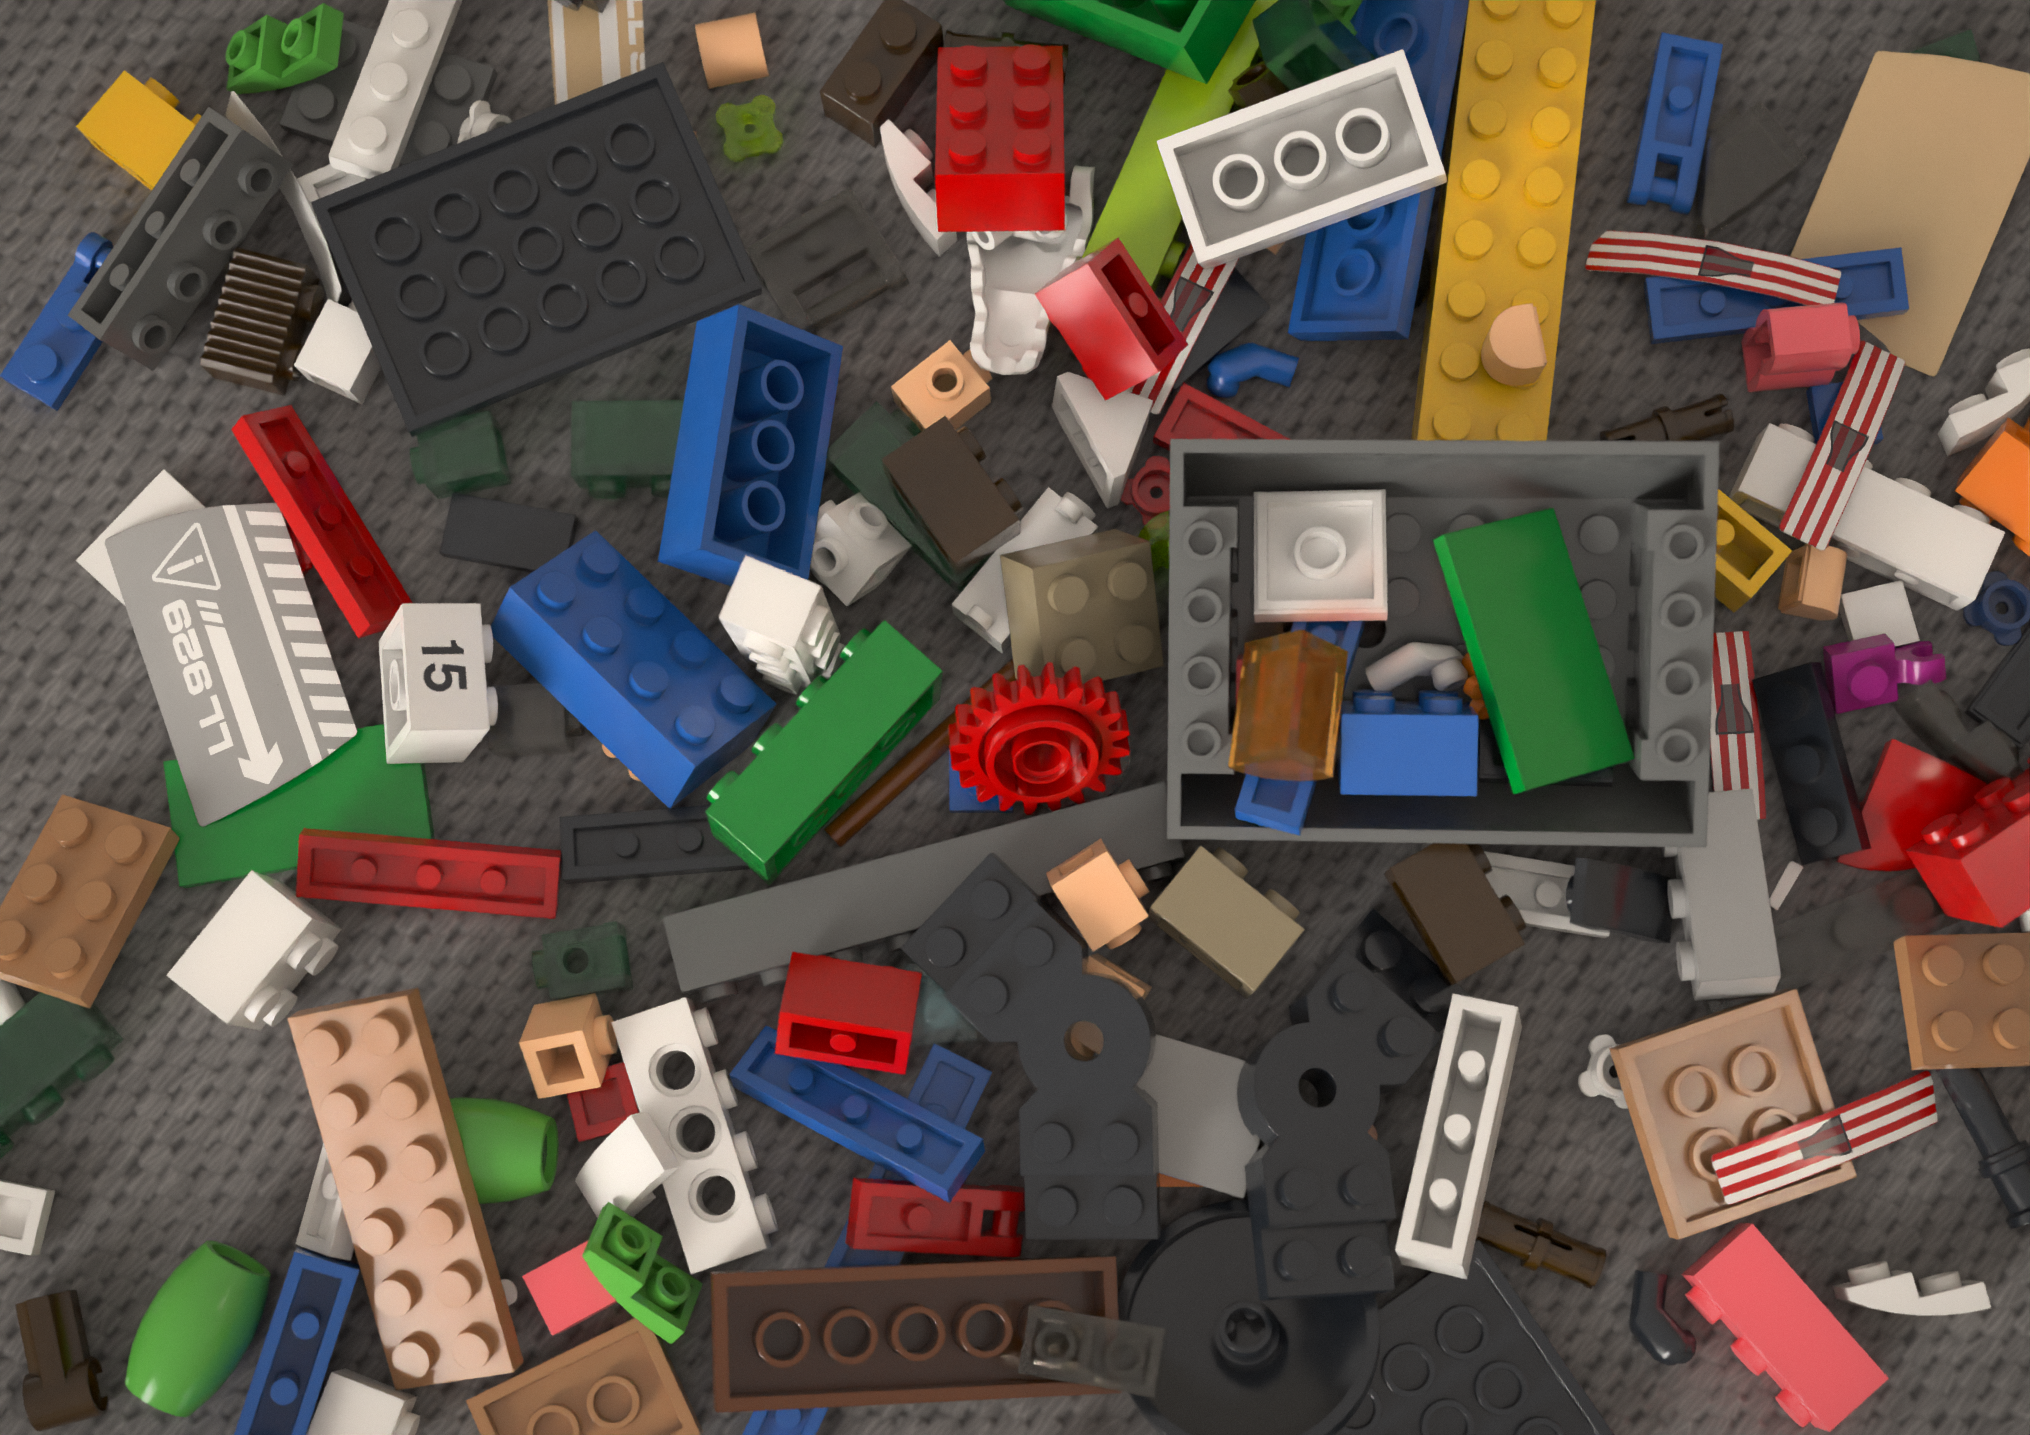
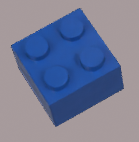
(1407, 745)

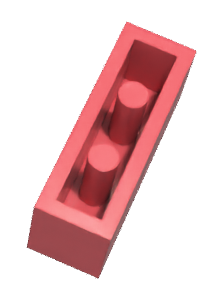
(1782, 1329)

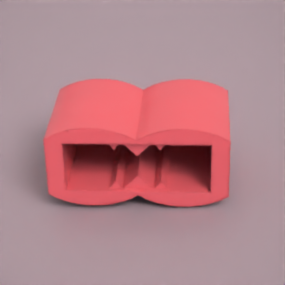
(1799, 346)

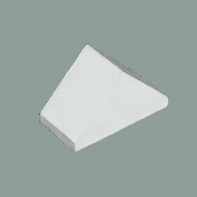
(1102, 431)

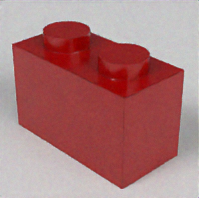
(1111, 319)
(848, 1013)

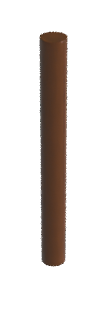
(901, 774)

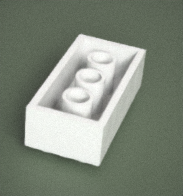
(1302, 160)

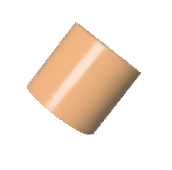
(731, 50)
(1515, 347)
(1813, 582)

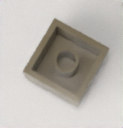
(1083, 606)
(1226, 919)

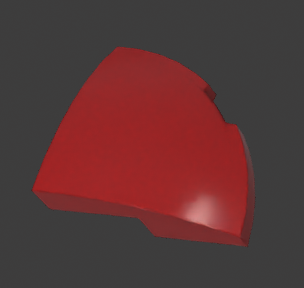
(1902, 799)

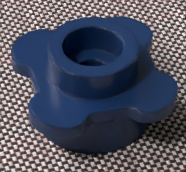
(1983, 612)

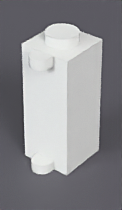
(1048, 521)

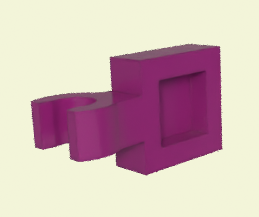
(1868, 670)

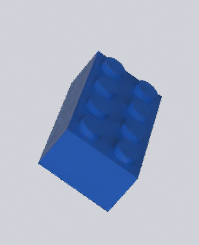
(750, 446)
(631, 668)

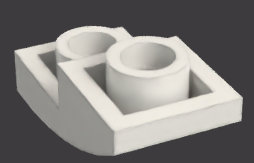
(910, 174)
(1978, 417)
(627, 1166)
(1896, 1291)

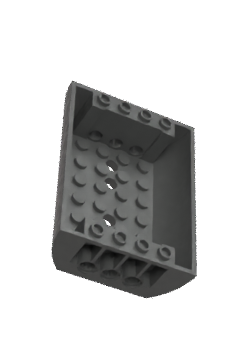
(1645, 563)

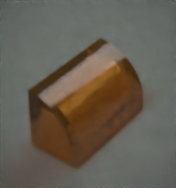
(1288, 707)

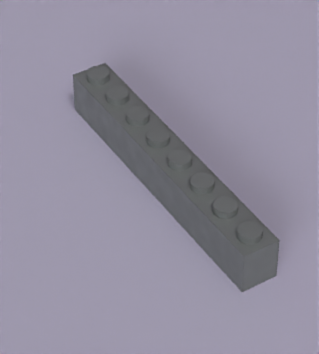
(897, 893)

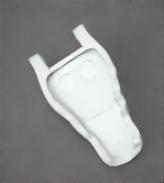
(1009, 318)

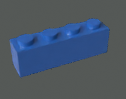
(298, 1345)

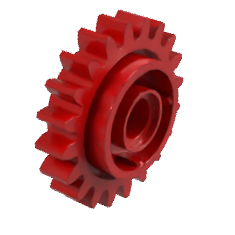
(1038, 738)

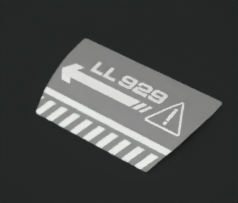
(231, 651)

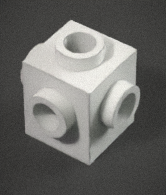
(854, 548)

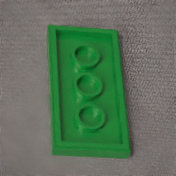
(1533, 649)
(341, 793)

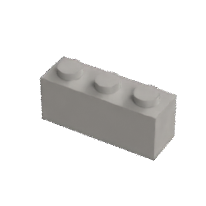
(1725, 905)

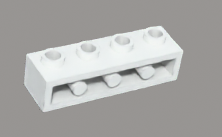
(781, 626)

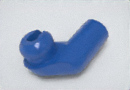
(1245, 363)

